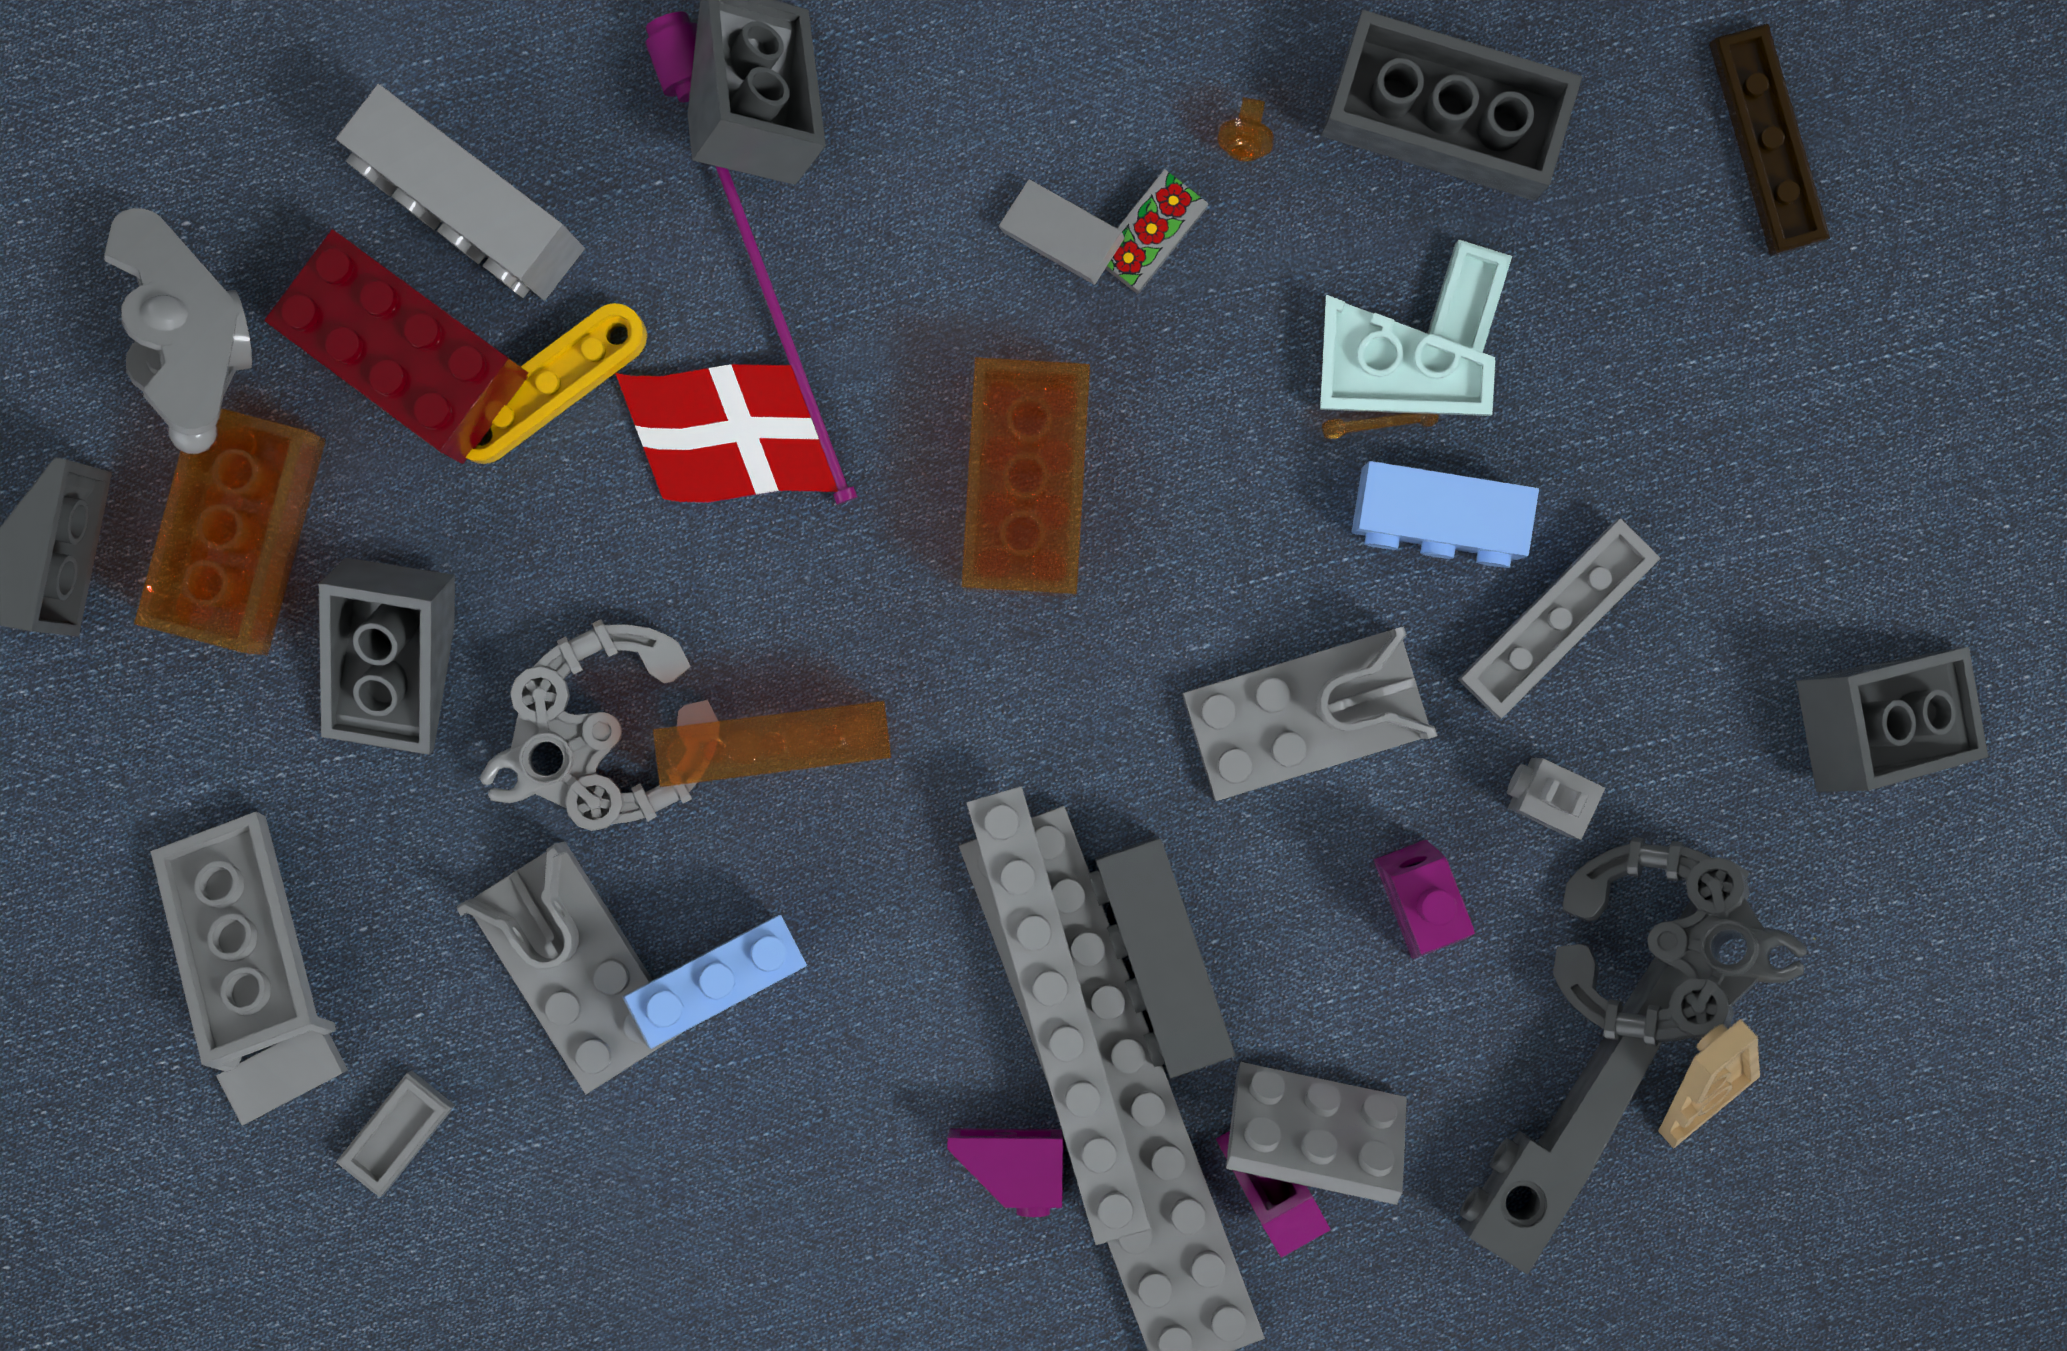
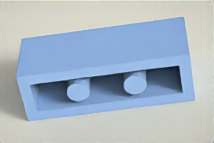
(1444, 513)
(714, 981)

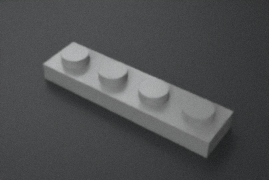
(1559, 618)

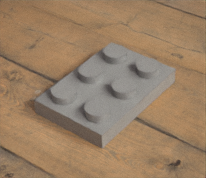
(1317, 1133)

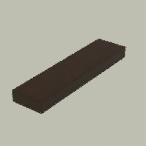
(1769, 140)

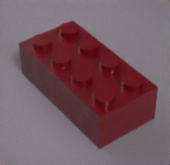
(396, 347)

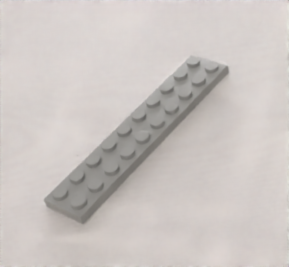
(1183, 1267)

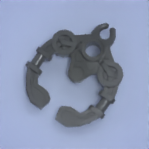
(1686, 944)

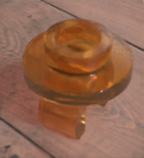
(1246, 136)

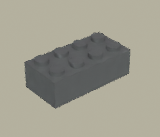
(1451, 106)

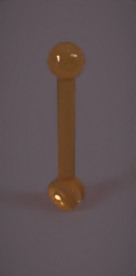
(1337, 427)

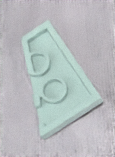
(1398, 369)

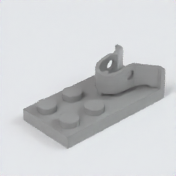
(1307, 714)
(235, 941)
(567, 962)

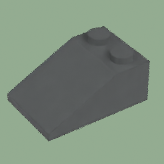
(755, 89)
(52, 549)
(384, 653)
(1892, 720)

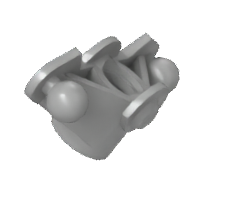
(183, 328)

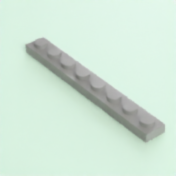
(1058, 1015)

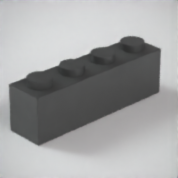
(1163, 956)

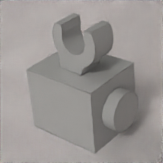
(1554, 797)

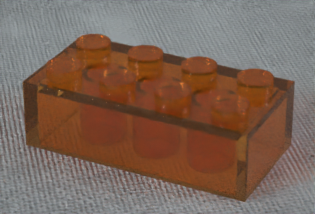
(1025, 477)
(231, 534)

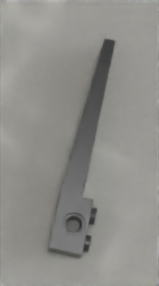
(1573, 1140)

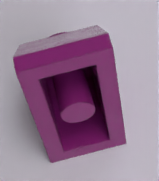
(1014, 1165)
(1282, 1208)

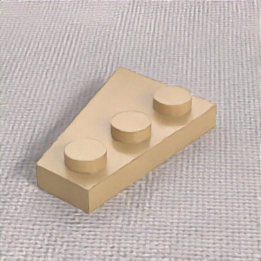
(1716, 1076)

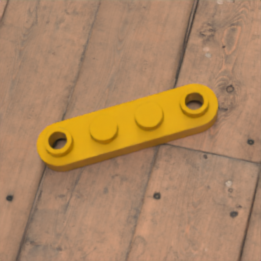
(563, 376)

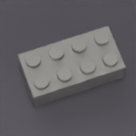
(452, 187)

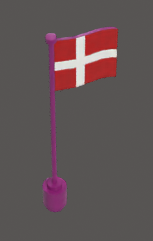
(734, 424)

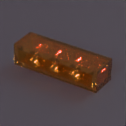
(771, 743)

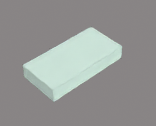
(1469, 295)

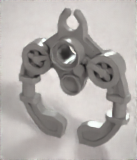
(585, 739)

